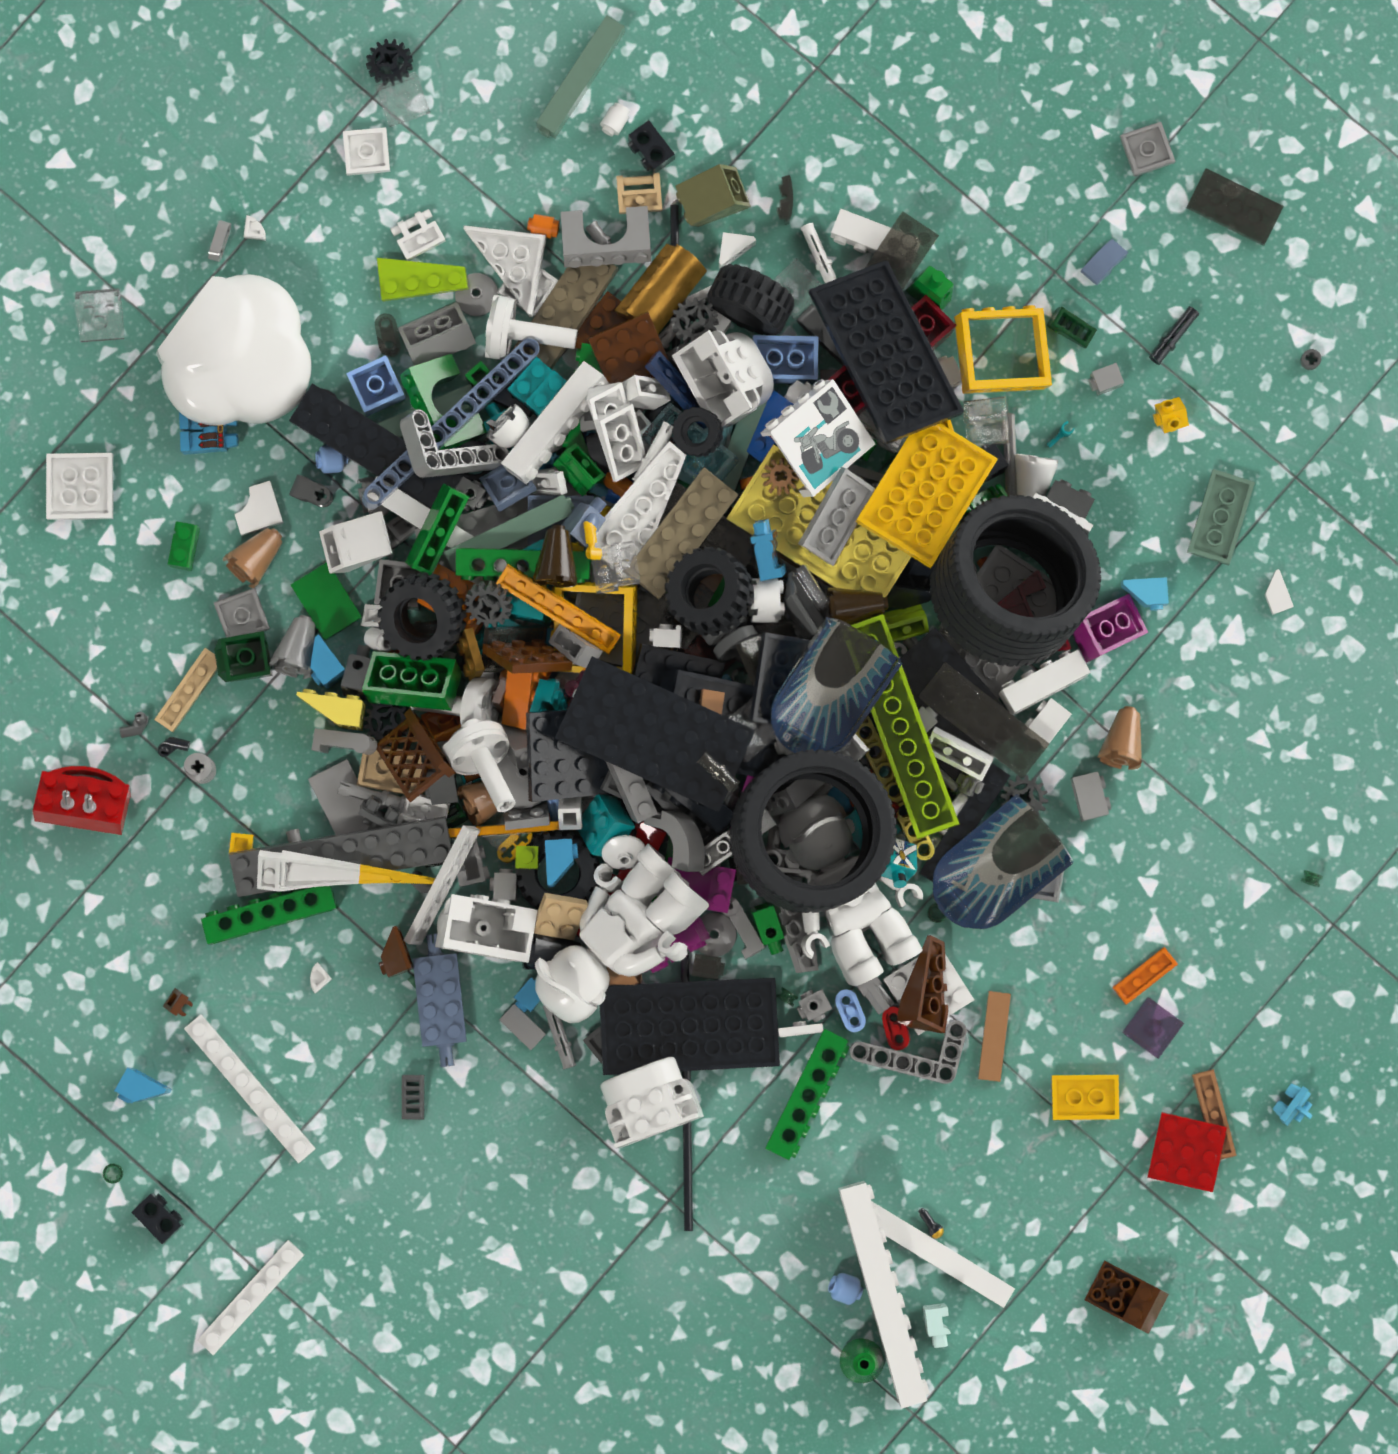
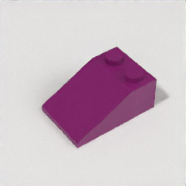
(1109, 628)
(712, 886)

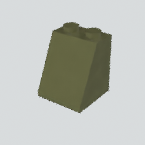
(712, 195)

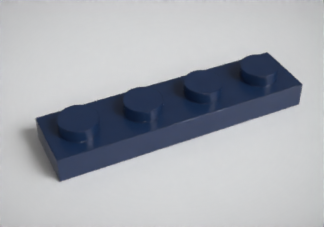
(672, 382)

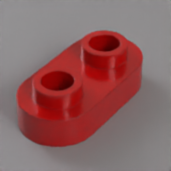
(894, 1028)

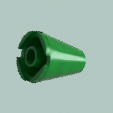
(854, 1353)

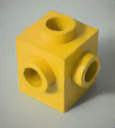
(1171, 415)

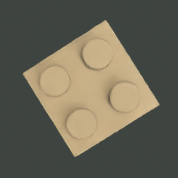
(559, 916)

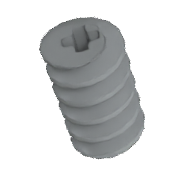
(193, 763)

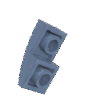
(1104, 261)

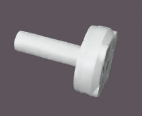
(504, 328)
(475, 702)
(478, 749)

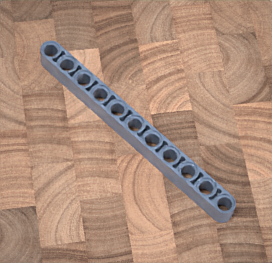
(458, 415)

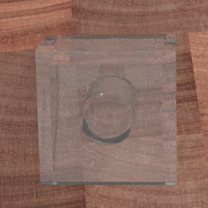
(99, 315)

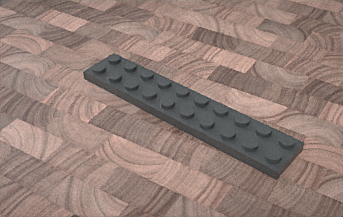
(382, 847)

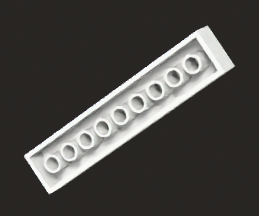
(882, 1293)

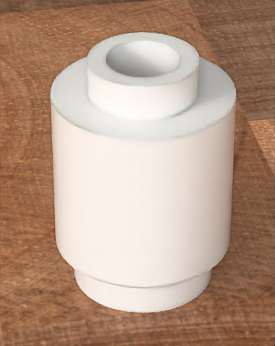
(615, 119)
(374, 640)

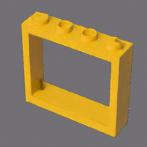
(968, 381)
(630, 621)

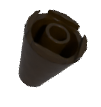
(556, 560)
(855, 605)

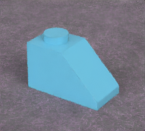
(1148, 592)

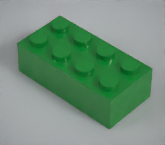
(410, 682)

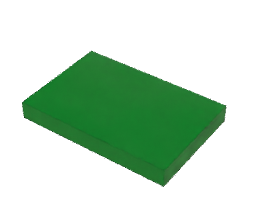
(326, 601)

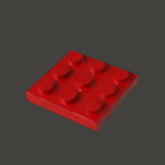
(1187, 1152)

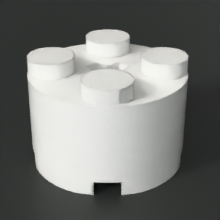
(766, 601)

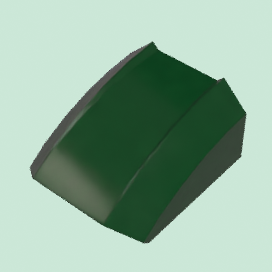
(243, 657)

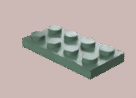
(1220, 517)

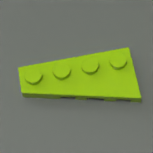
(414, 279)

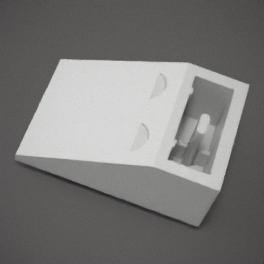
(355, 543)

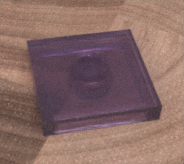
(1153, 1028)

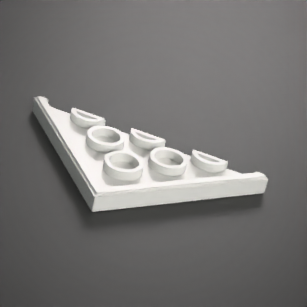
(514, 258)

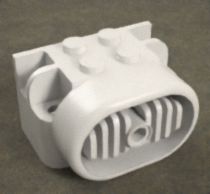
(726, 374)
(486, 927)
(649, 1102)

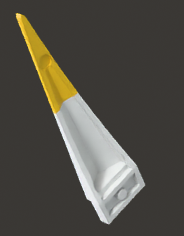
(298, 871)

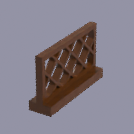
(434, 758)

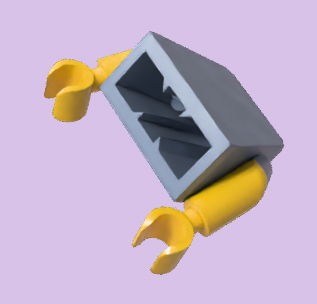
(583, 526)

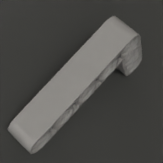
(431, 462)
(914, 1061)

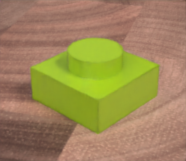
(526, 857)

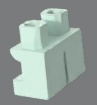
(934, 1324)

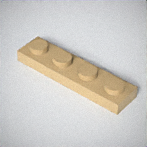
(188, 691)

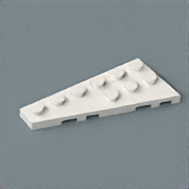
(643, 504)

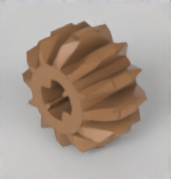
(782, 484)

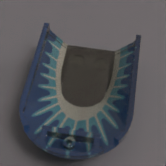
(831, 688)
(998, 867)

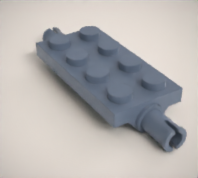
(439, 1001)

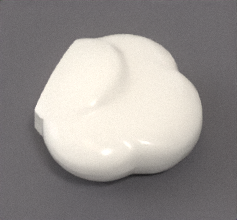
(236, 353)

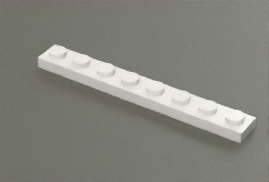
(250, 1088)

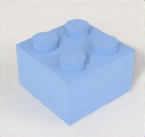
(376, 386)

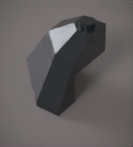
(911, 586)

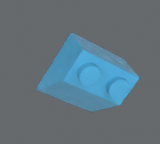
(325, 665)
(559, 859)
(139, 1087)

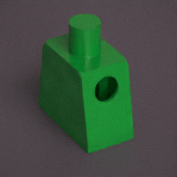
(934, 285)
(764, 918)

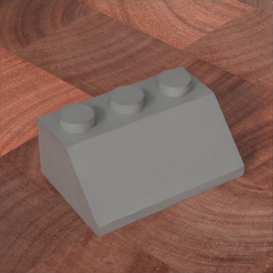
(437, 334)

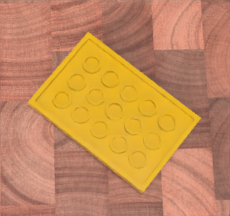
(926, 492)

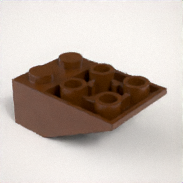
(1126, 1297)

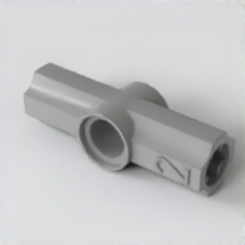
(876, 995)

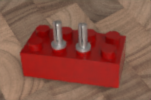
(82, 800)

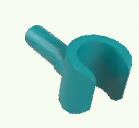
(1062, 433)

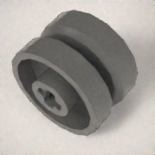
(725, 642)

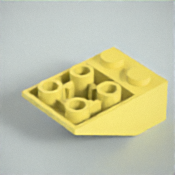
(343, 712)

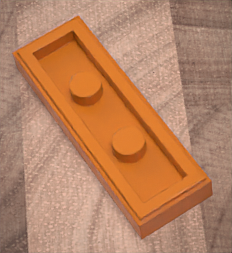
(1145, 975)

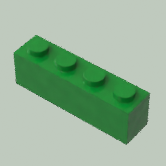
(437, 529)

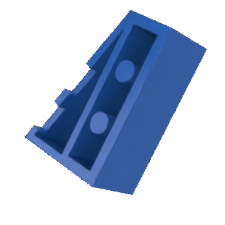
(760, 444)

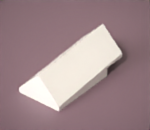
(616, 429)

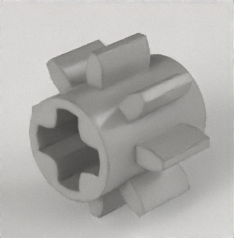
(969, 784)

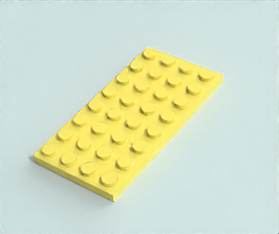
(864, 562)

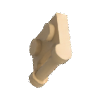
(643, 197)

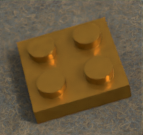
(468, 648)

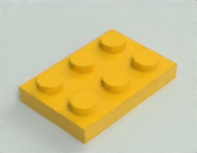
(1085, 1097)

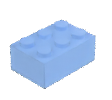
(790, 357)

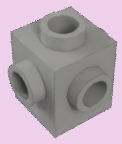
(477, 490)
(822, 1005)

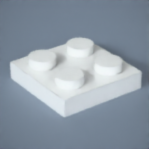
(366, 151)

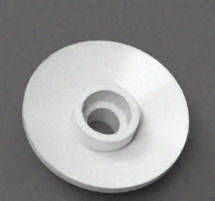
(622, 851)

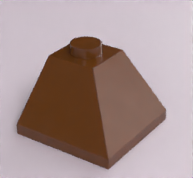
(395, 955)

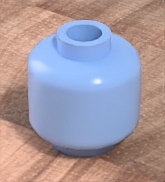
(329, 460)
(845, 1288)

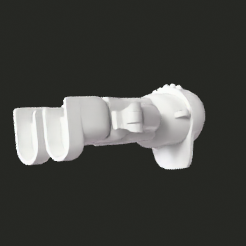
(820, 840)
(620, 935)

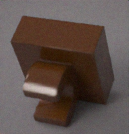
(176, 1002)

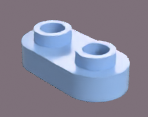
(851, 1010)

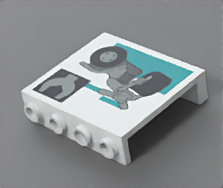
(819, 436)

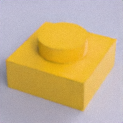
(241, 842)

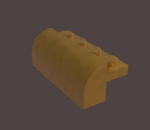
(663, 286)

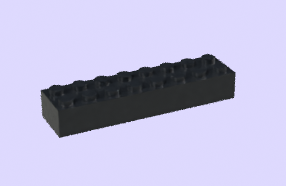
(362, 442)

